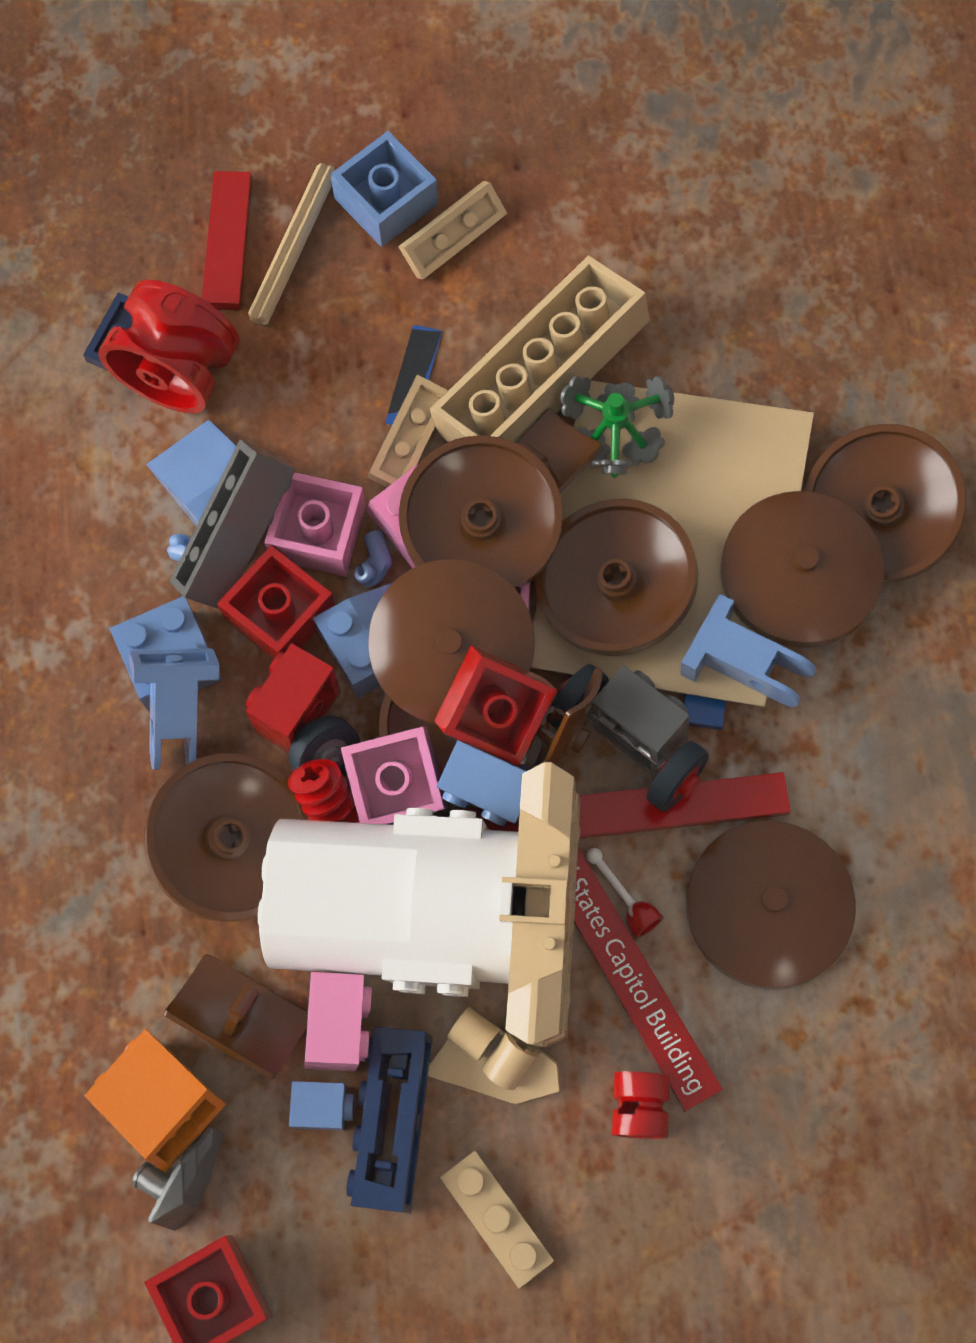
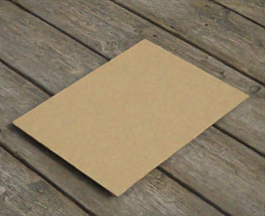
(706, 475)

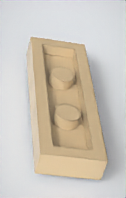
(453, 230)
(408, 433)
(497, 1219)

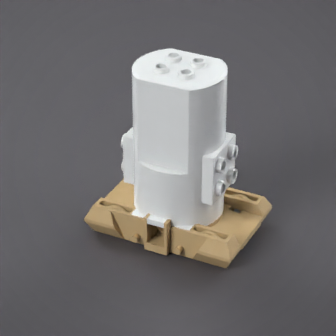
(436, 902)

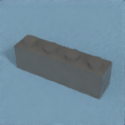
(232, 524)

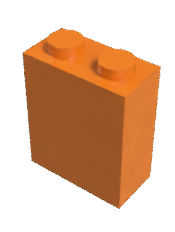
(154, 1100)

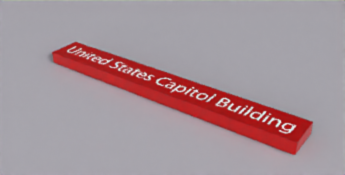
(640, 992)

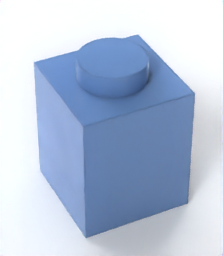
(320, 1106)

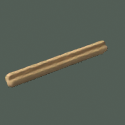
(291, 245)

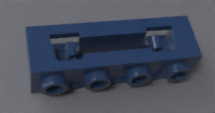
(369, 1137)

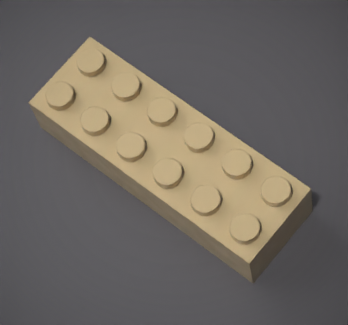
(560, 338)

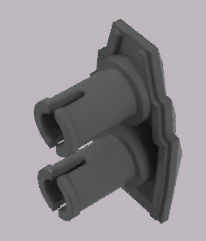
(182, 1192)

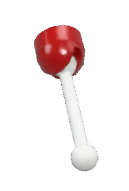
(641, 915)

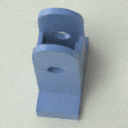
(742, 655)
(173, 694)

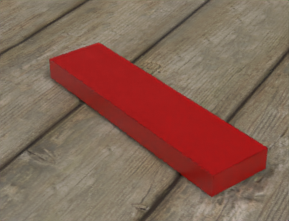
(227, 239)

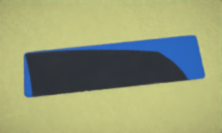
(417, 361)

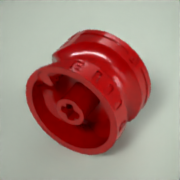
(169, 346)

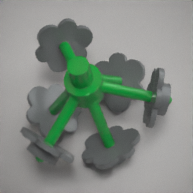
(618, 413)

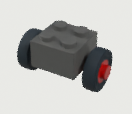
(644, 727)

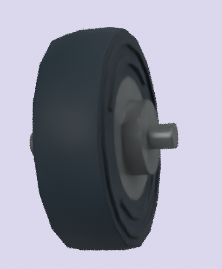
(322, 740)

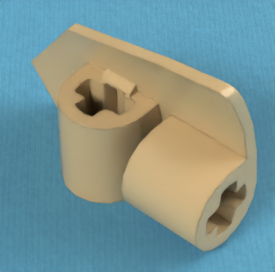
(494, 1062)

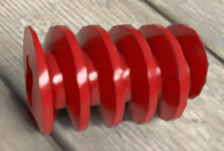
(323, 792)

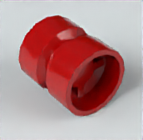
(640, 1105)

